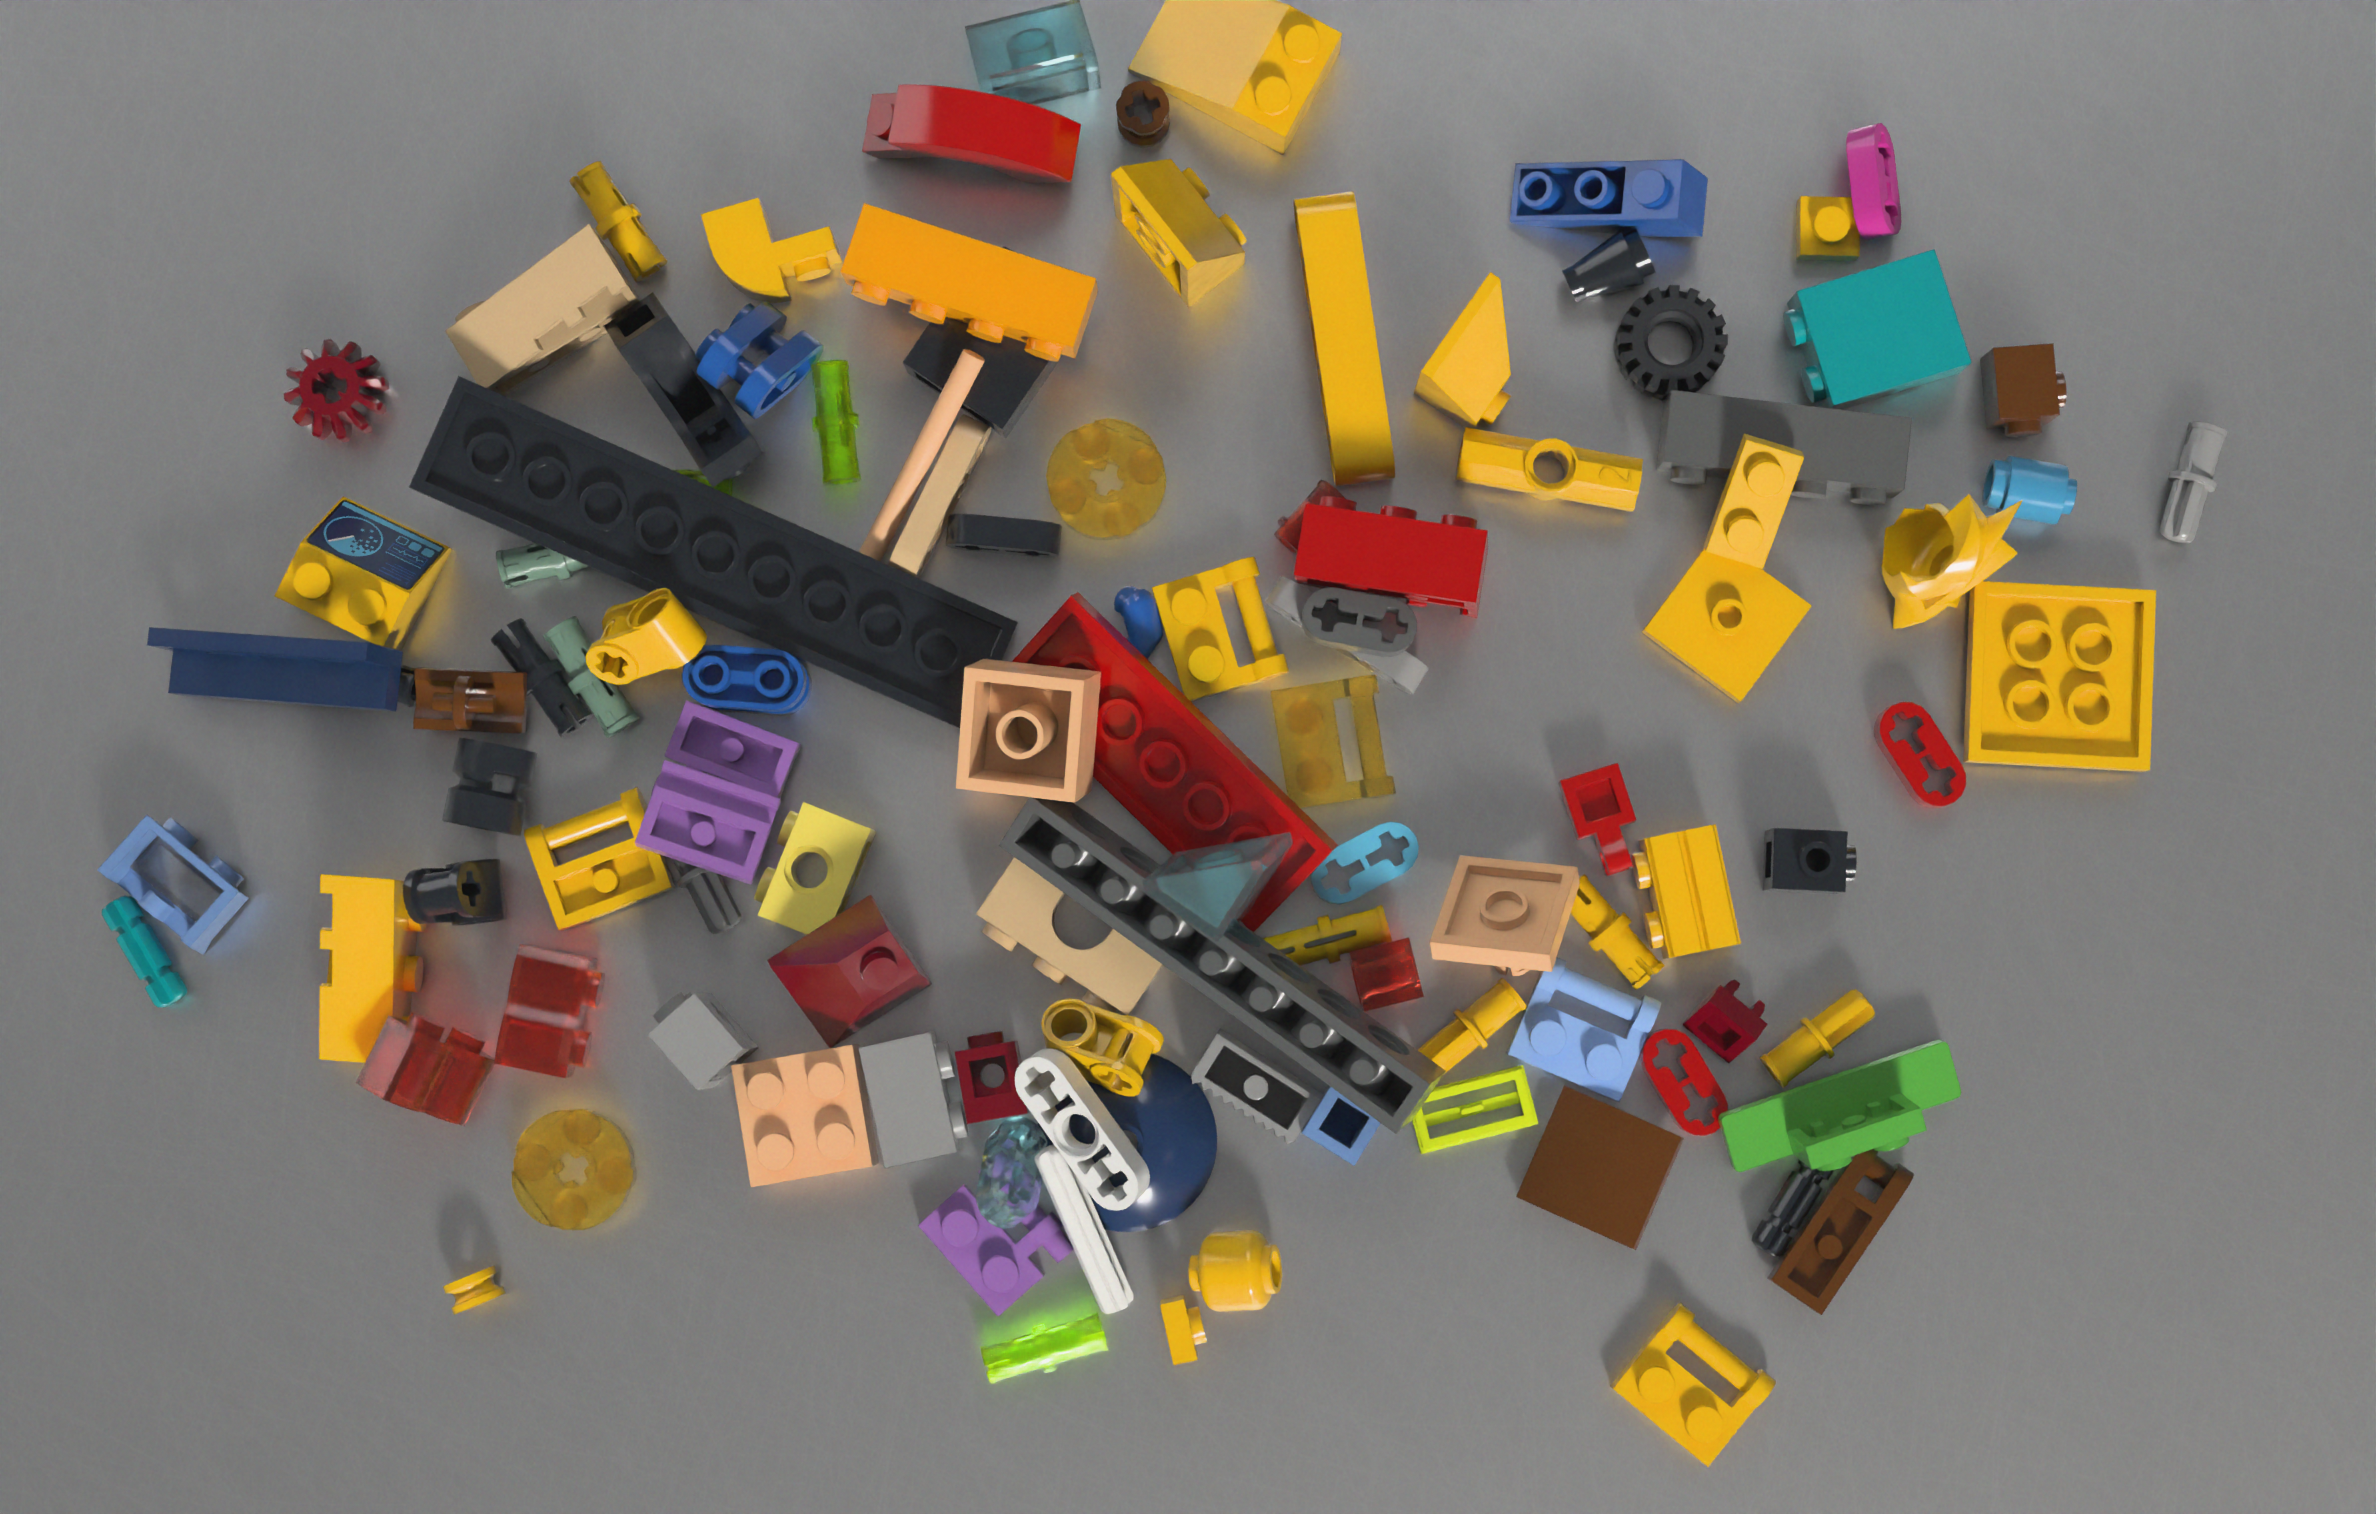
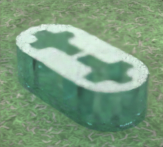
(1000, 1168)

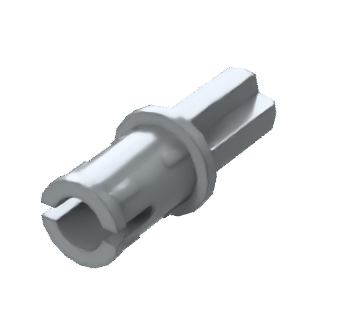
(2192, 481)

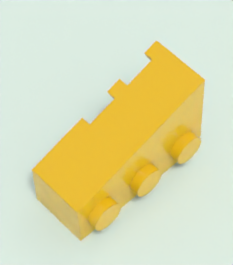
(369, 964)

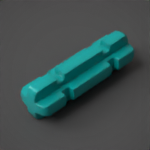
(144, 951)

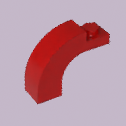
(974, 129)

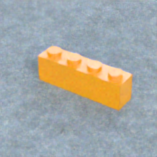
(969, 282)

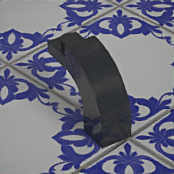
(694, 408)

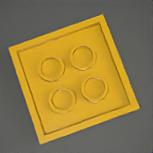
(2060, 676)

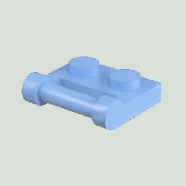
(1575, 1047)

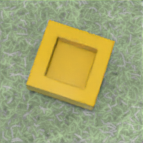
(1826, 229)
(1183, 1328)

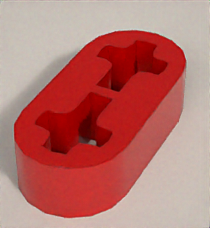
(1932, 747)
(1670, 1089)

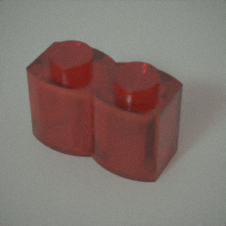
(548, 1011)
(427, 1069)

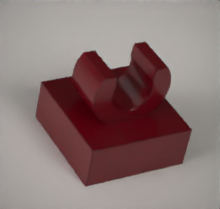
(1726, 1022)

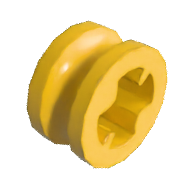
(474, 1289)

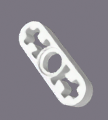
(1107, 1132)

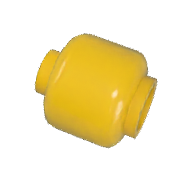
(1236, 1270)

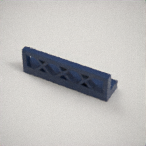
(281, 669)

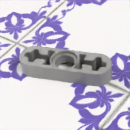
(1401, 670)

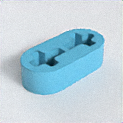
(1371, 876)

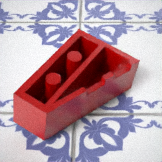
(1393, 554)

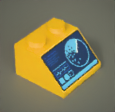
(364, 574)

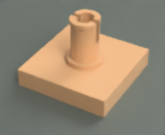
(1505, 914)

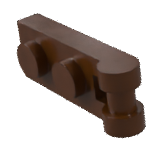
(1839, 1230)

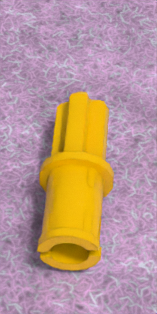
(1473, 1025)
(1818, 1037)

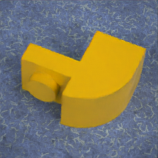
(758, 264)

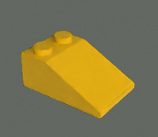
(1240, 62)
(1177, 227)

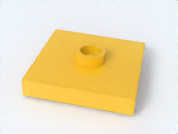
(1726, 621)

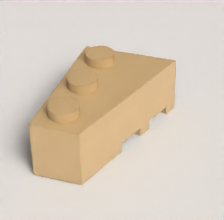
(543, 314)

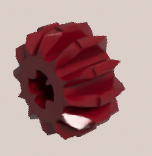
(354, 403)

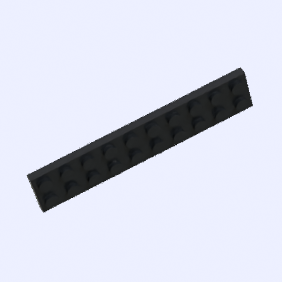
(708, 550)

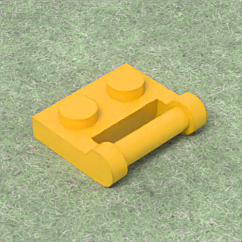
(1200, 635)
(602, 879)
(1678, 1399)

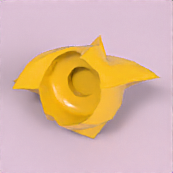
(1941, 555)

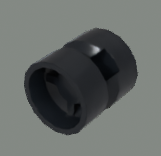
(483, 808)

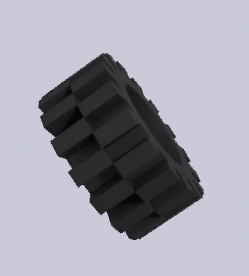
(1678, 307)

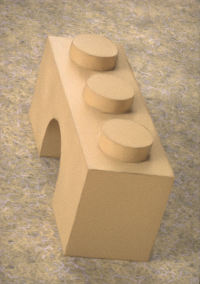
(1024, 911)

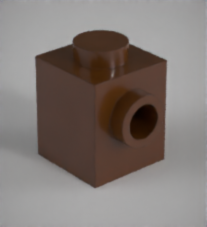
(2021, 388)

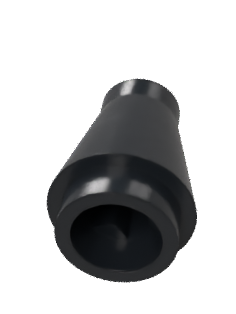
(1610, 267)

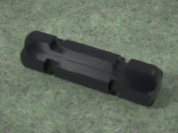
(1789, 1209)

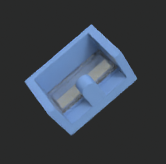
(175, 882)

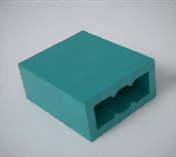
(1876, 332)

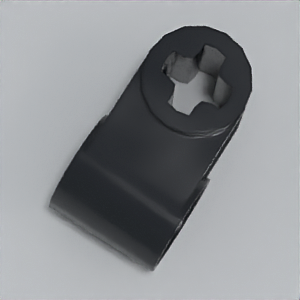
(456, 894)

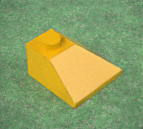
(1471, 362)

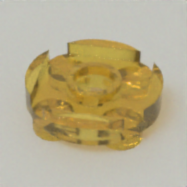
(1093, 448)
(539, 1162)

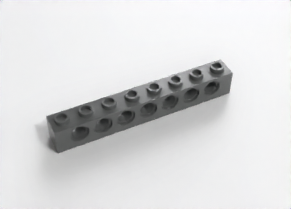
(1236, 973)

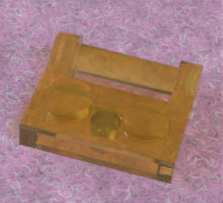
(1312, 745)

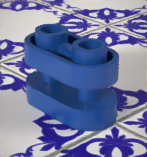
(749, 336)
(747, 680)

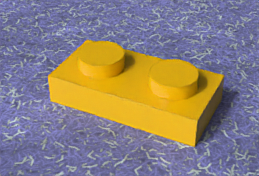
(1753, 501)

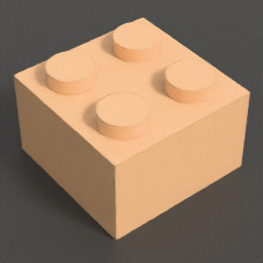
(1028, 730)
(804, 1115)

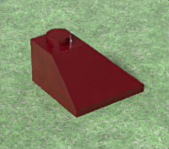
(849, 971)

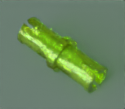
(835, 422)
(1044, 1348)

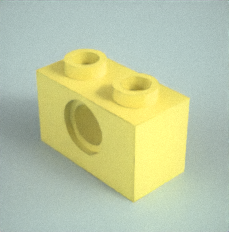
(841, 845)

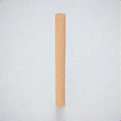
(922, 454)

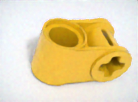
(645, 638)
(1111, 1047)

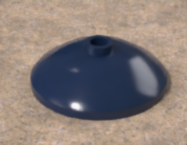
(1173, 1137)

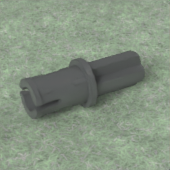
(710, 897)

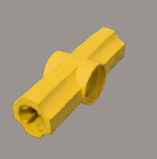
(1588, 474)

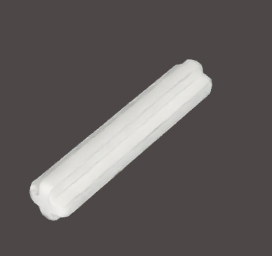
(1085, 1231)

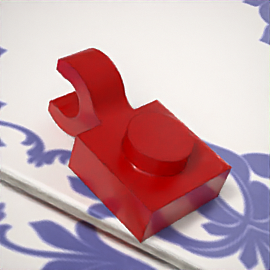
(1599, 807)

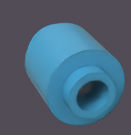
(2040, 485)

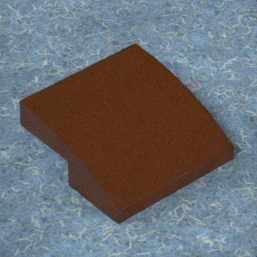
(1600, 1167)

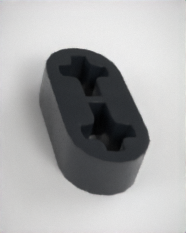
(1003, 535)

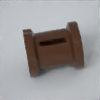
(1131, 126)

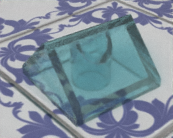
(1035, 54)
(1217, 883)

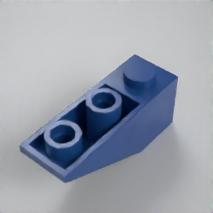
(1612, 196)

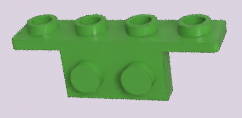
(1843, 1113)

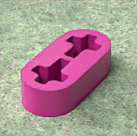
(1873, 181)

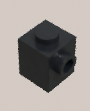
(1807, 861)

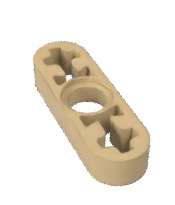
(940, 496)

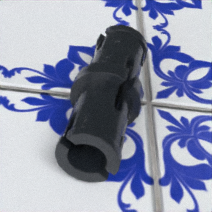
(543, 677)

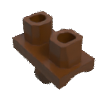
(470, 700)

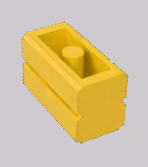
(1686, 892)

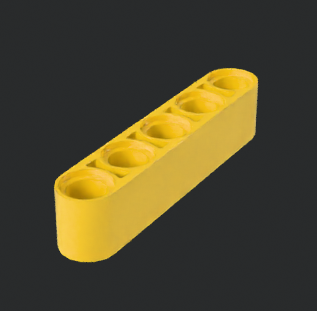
(1344, 339)

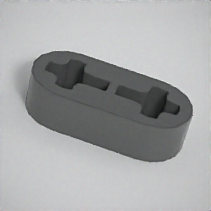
(1362, 607)

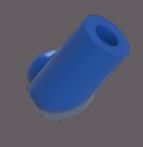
(1140, 618)

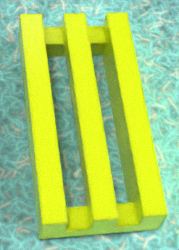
(1522, 1096)

